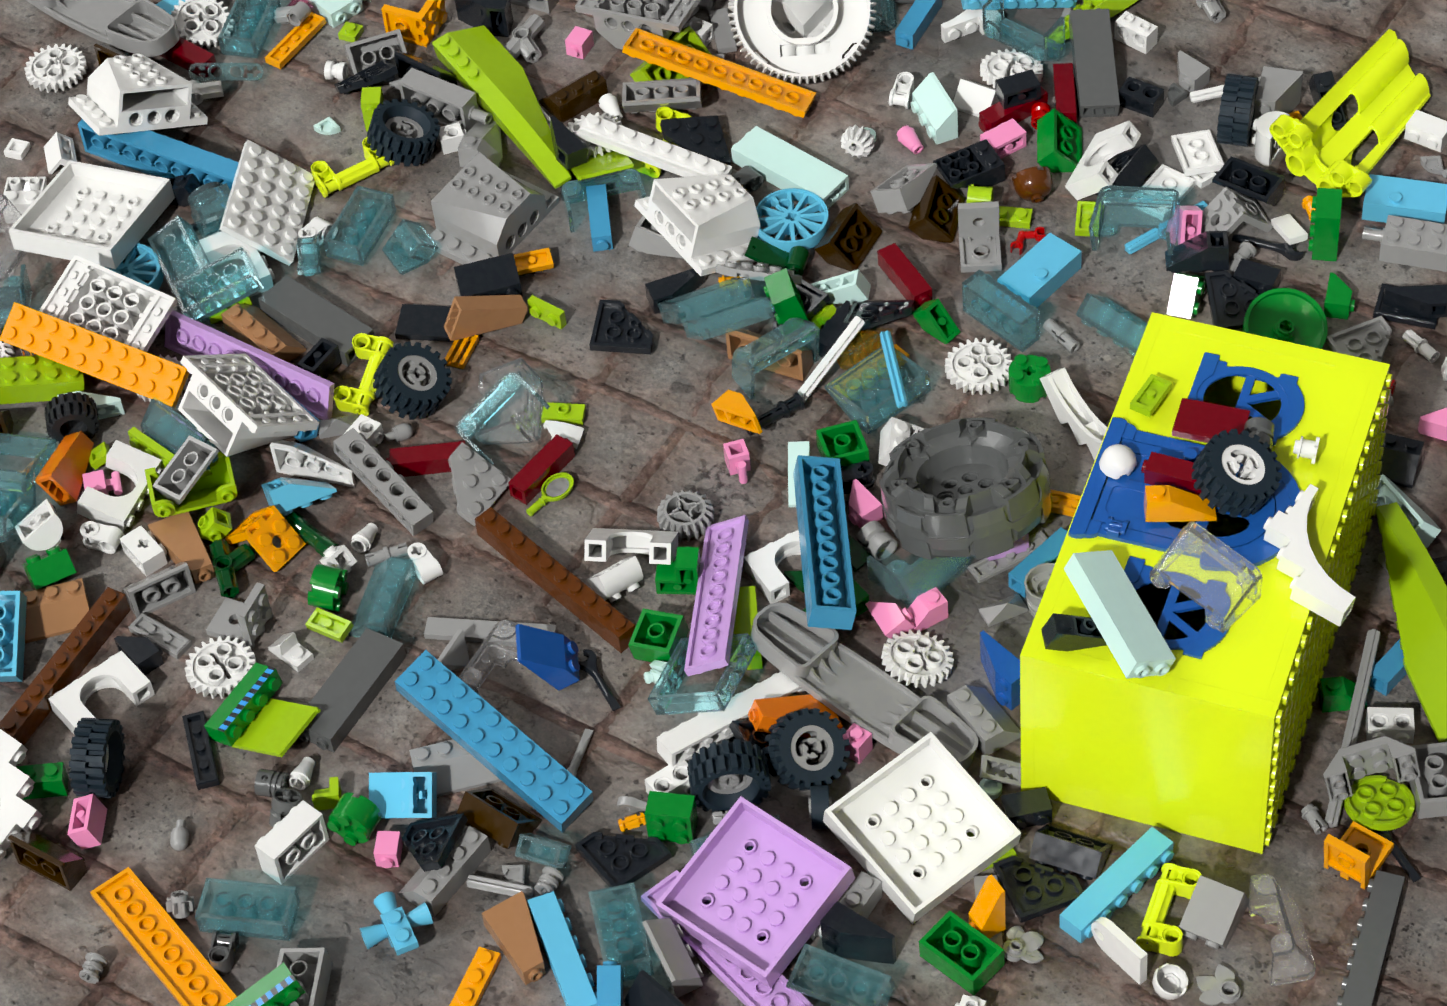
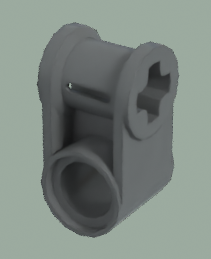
(749, 179)
(223, 951)

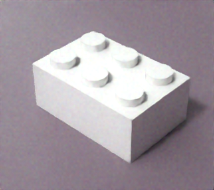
(292, 842)

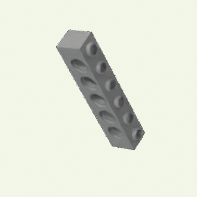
(413, 520)

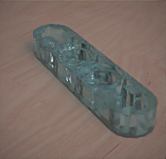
(226, 67)

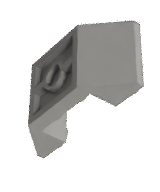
(1366, 759)

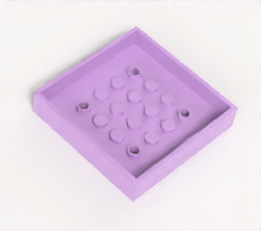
(755, 891)

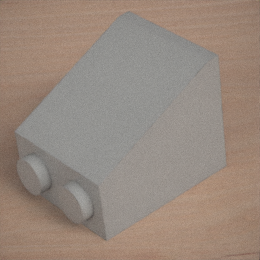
(1278, 90)
(1213, 913)

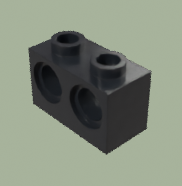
(1141, 97)

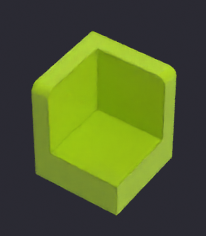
(327, 798)

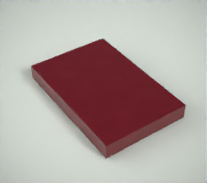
(1203, 420)

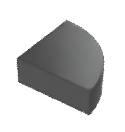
(1176, 94)

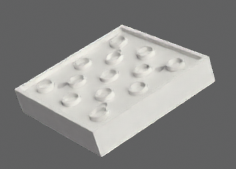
(92, 214)
(921, 827)

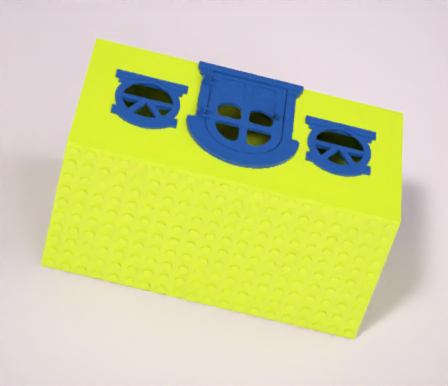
(1222, 728)

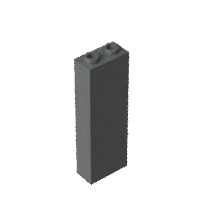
(1094, 63)
(312, 316)
(352, 688)

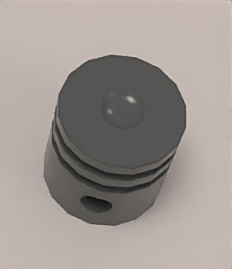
(269, 780)

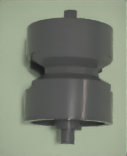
(1263, 428)
(282, 802)

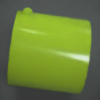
(979, 194)

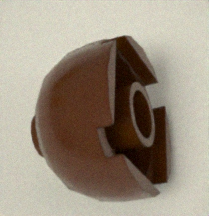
(1033, 184)

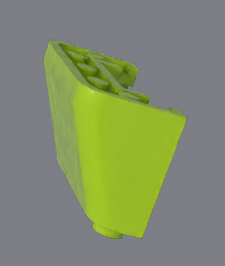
(211, 489)

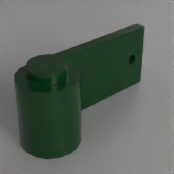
(767, 253)

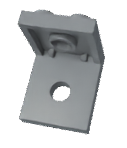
(1233, 210)
(979, 236)
(250, 615)

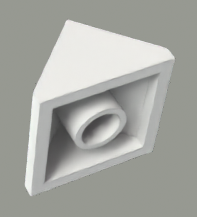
(974, 97)

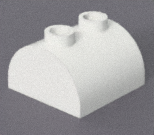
(1265, 145)
(41, 528)
(617, 578)

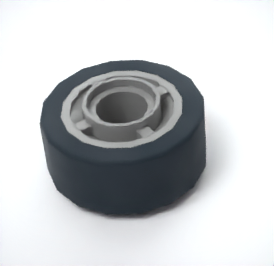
(818, 803)

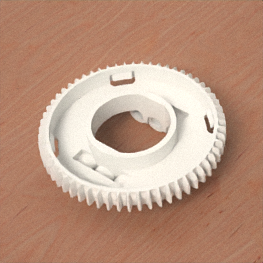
(806, 56)

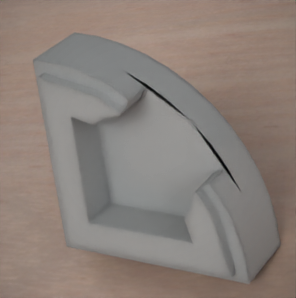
(1432, 164)
(514, 873)

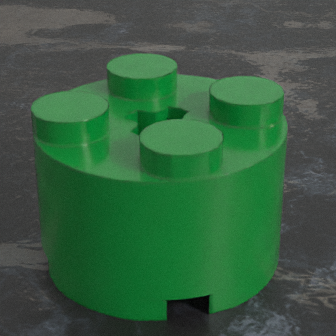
(1025, 377)
(327, 587)
(354, 818)

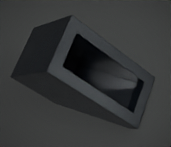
(141, 652)

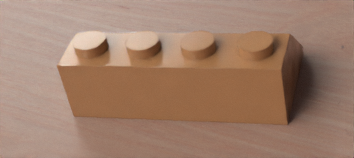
(260, 331)
(793, 365)
(55, 609)

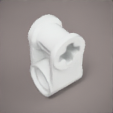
(902, 90)
(316, 227)
(103, 538)
(425, 564)

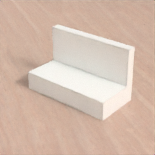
(59, 151)

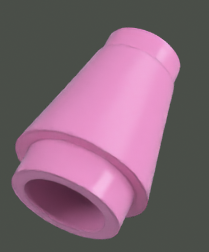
(909, 138)

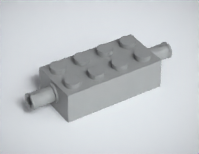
(444, 99)
(1411, 242)

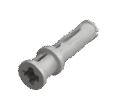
(1245, 251)

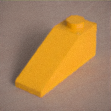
(735, 410)
(1172, 504)
(988, 910)

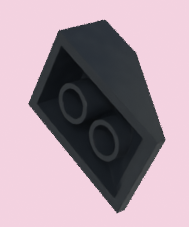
(856, 937)

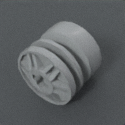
(1035, 585)

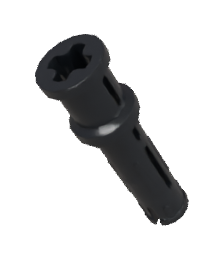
(782, 410)

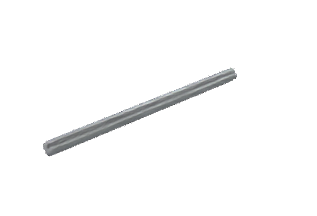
(1356, 710)

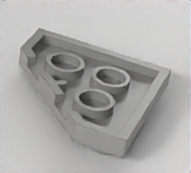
(751, 271)
(1362, 340)
(475, 482)

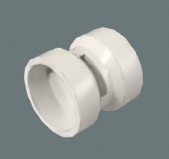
(335, 70)

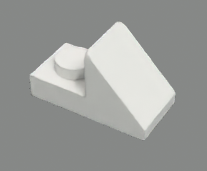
(291, 651)

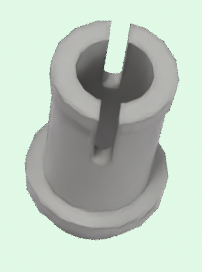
(1311, 814)

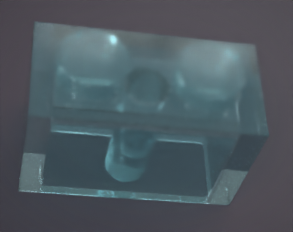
(542, 850)

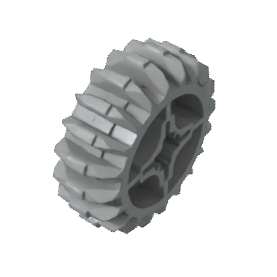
(686, 514)

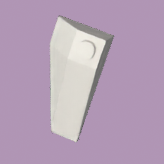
(304, 462)

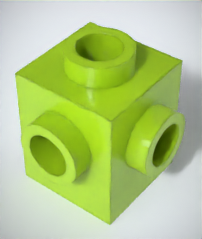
(214, 524)

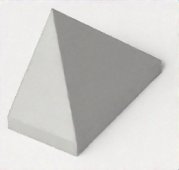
(335, 426)
(1003, 610)
(455, 653)
(1000, 770)

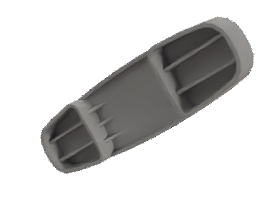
(124, 24)
(856, 686)

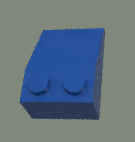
(548, 655)
(1002, 671)

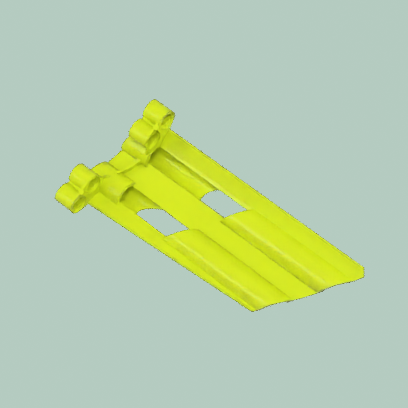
(1386, 101)

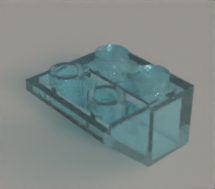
(409, 247)

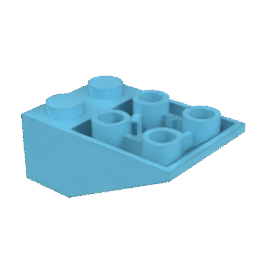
(292, 493)
(404, 794)

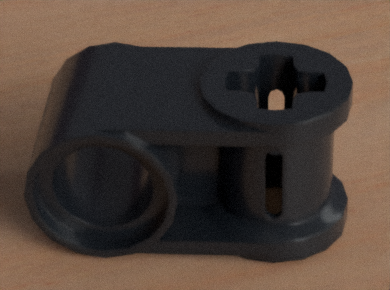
(853, 472)

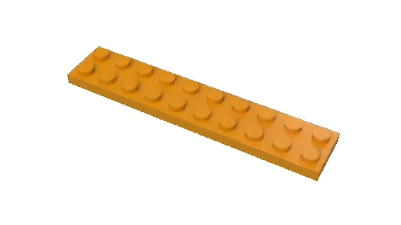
(719, 72)
(94, 354)
(161, 942)

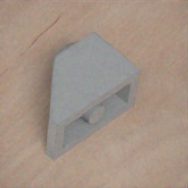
(1191, 73)

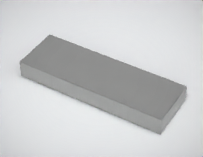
(722, 31)
(166, 638)

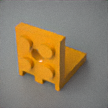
(418, 27)
(259, 531)
(1352, 863)

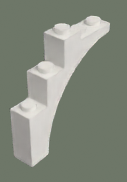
(962, 25)
(1072, 409)
(1310, 583)
(14, 786)

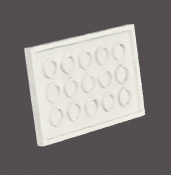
(267, 202)

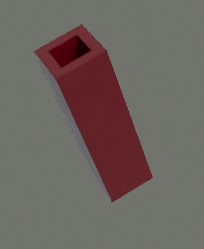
(186, 53)
(1064, 90)
(995, 114)
(904, 275)
(422, 459)
(545, 463)
(1169, 471)

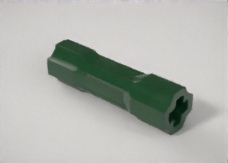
(310, 534)

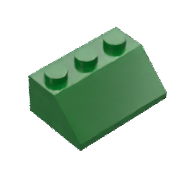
(1058, 142)

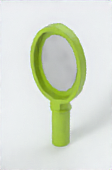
(552, 490)

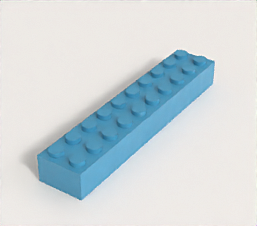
(159, 155)
(824, 543)
(494, 741)

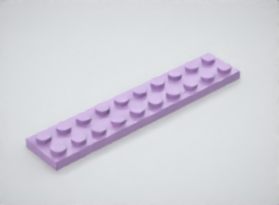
(195, 338)
(716, 596)
(740, 983)

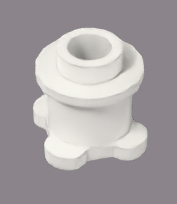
(1306, 448)

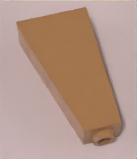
(483, 314)
(184, 545)
(515, 935)

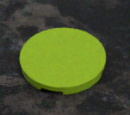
(1380, 803)

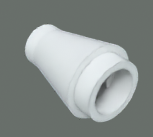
(610, 105)
(363, 539)
(302, 774)

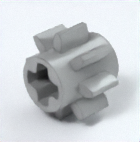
(180, 904)

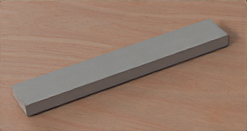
(473, 630)

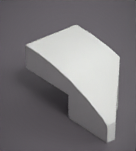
(564, 430)

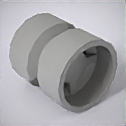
(876, 540)

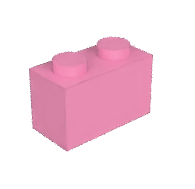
(1006, 138)
(87, 821)

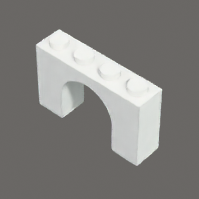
(1093, 169)
(223, 244)
(120, 510)
(659, 545)
(763, 568)
(116, 673)

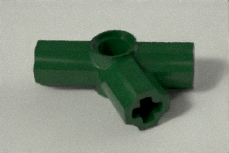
(227, 564)

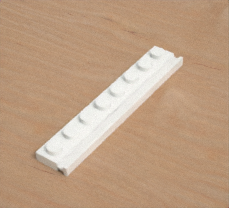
(649, 149)

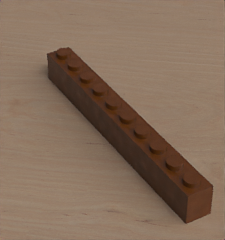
(555, 579)
(65, 664)

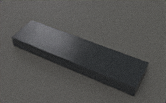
(200, 750)

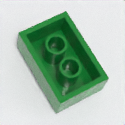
(1326, 224)
(961, 952)

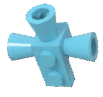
(395, 924)

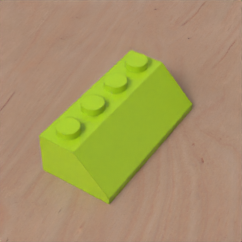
(653, 72)

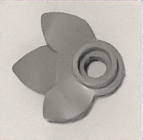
(1023, 945)
(1216, 987)

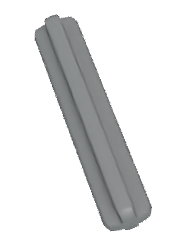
(498, 886)

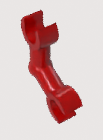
(1022, 235)

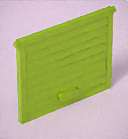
(602, 165)
(276, 727)

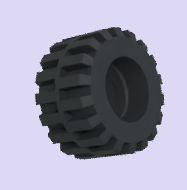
(71, 414)

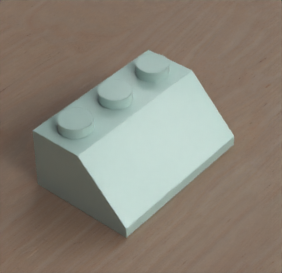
(935, 110)

